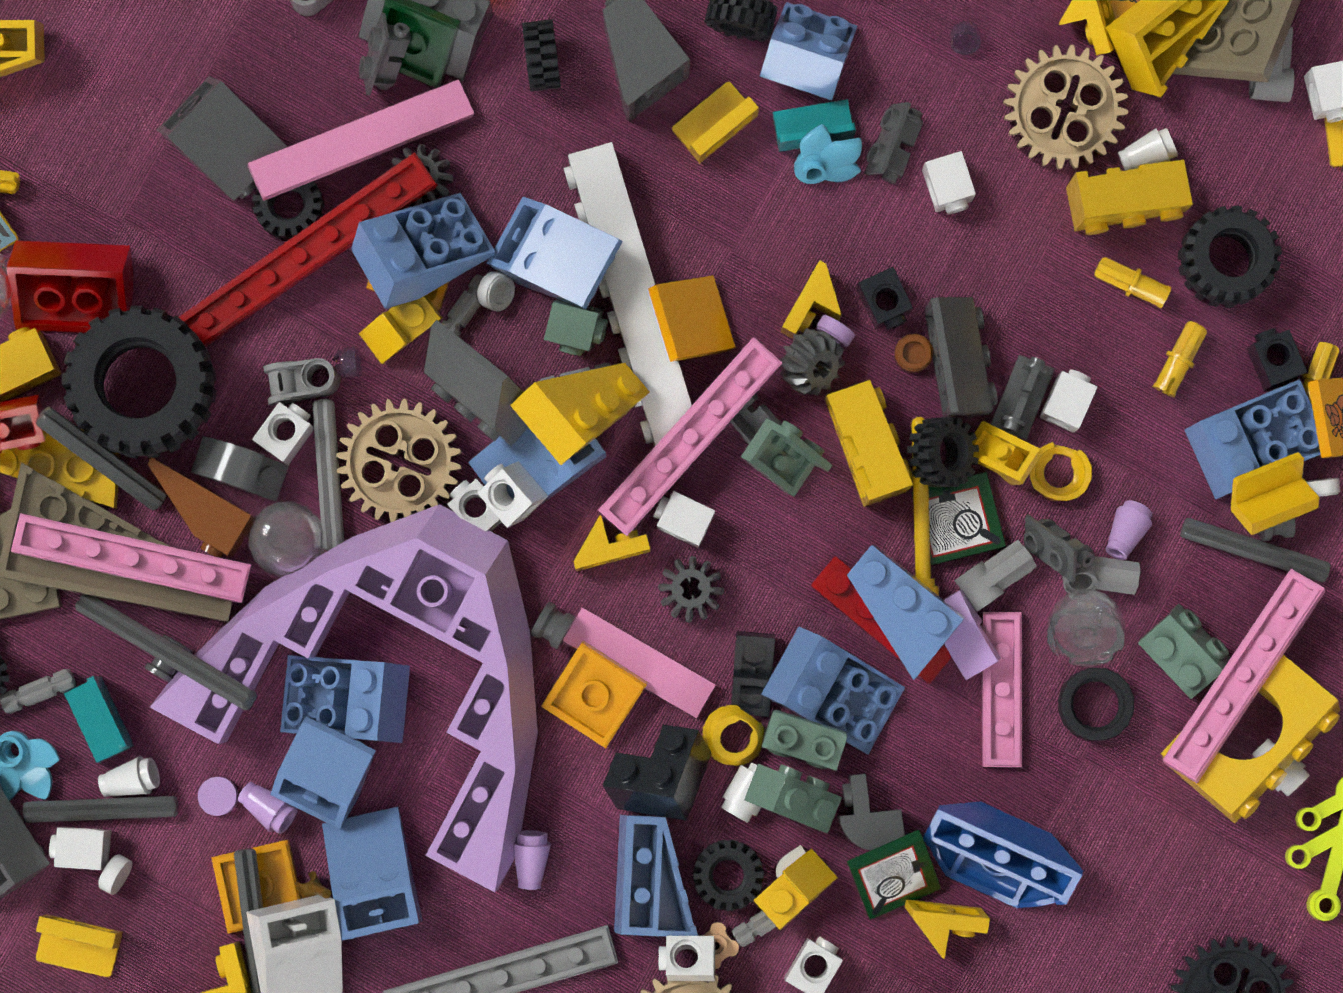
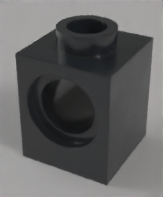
(885, 283)
(1268, 373)

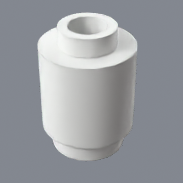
(736, 794)

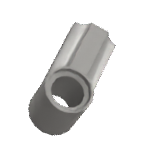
(1281, 80)
(1106, 575)
(989, 579)

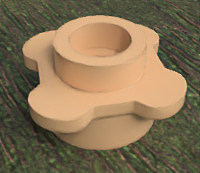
(726, 946)

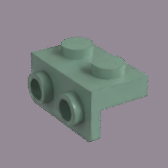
(783, 456)
(1185, 650)
(804, 739)

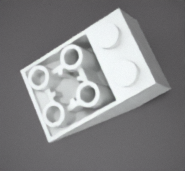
(297, 946)

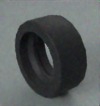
(1125, 704)

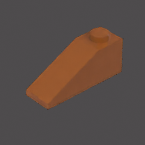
(206, 514)

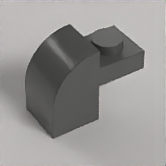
(239, 468)
(864, 827)

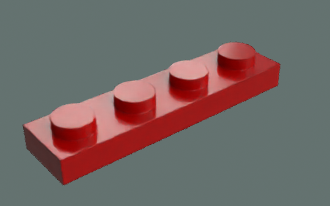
(839, 591)

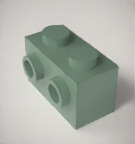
(575, 327)
(792, 798)

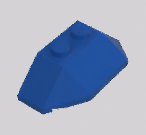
(1001, 855)

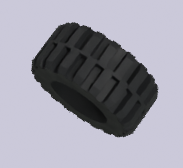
(109, 340)

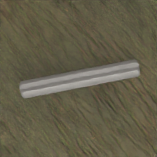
(327, 474)

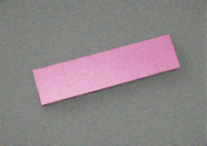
(664, 676)
(1002, 692)

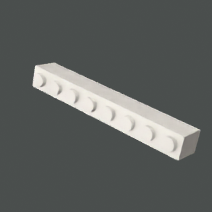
(626, 282)

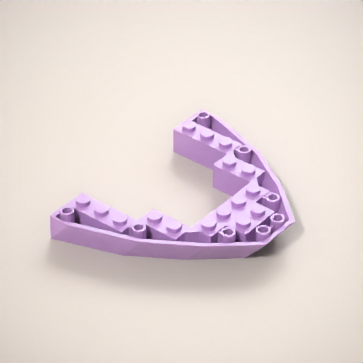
(446, 583)

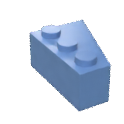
(904, 608)
(649, 881)

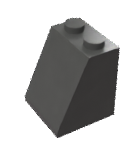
(643, 55)
(220, 137)

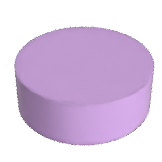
(840, 332)
(218, 796)

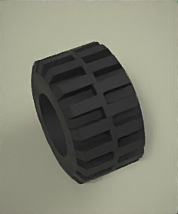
(1248, 232)

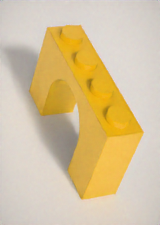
(1306, 711)

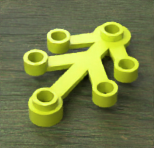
(1330, 839)

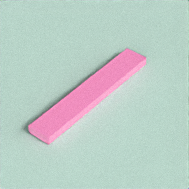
(360, 140)
(690, 436)
(130, 558)
(1243, 675)

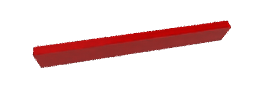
(307, 250)

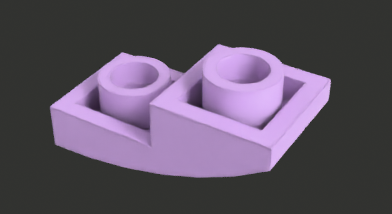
(969, 643)

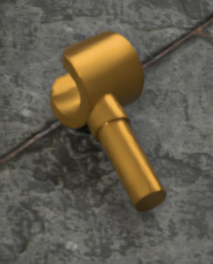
(313, 887)

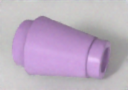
(1128, 528)
(268, 810)
(531, 858)

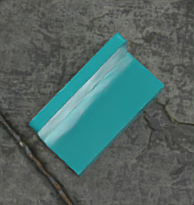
(795, 123)
(99, 719)

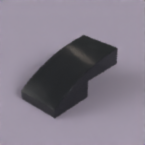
(752, 671)

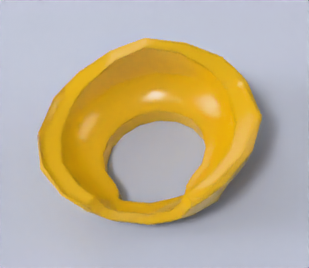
(1081, 473)
(718, 721)

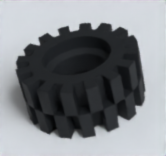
(742, 18)
(541, 55)
(288, 228)
(927, 452)
(728, 899)

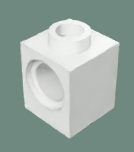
(1325, 91)
(949, 183)
(1069, 400)
(287, 449)
(527, 493)
(461, 495)
(684, 518)
(80, 848)
(704, 967)
(809, 984)

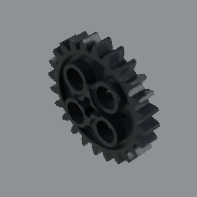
(1200, 971)

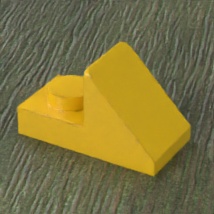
(1098, 16)
(817, 294)
(399, 327)
(1005, 453)
(598, 551)
(795, 889)
(939, 918)
(233, 967)

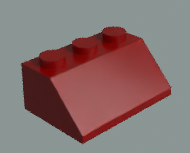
(68, 283)

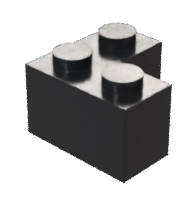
(666, 781)

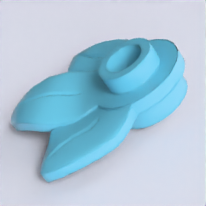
(825, 159)
(29, 768)

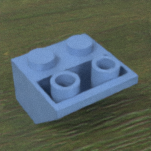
(808, 50)
(323, 772)

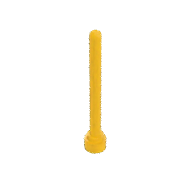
(922, 527)

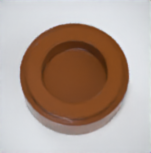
(913, 353)

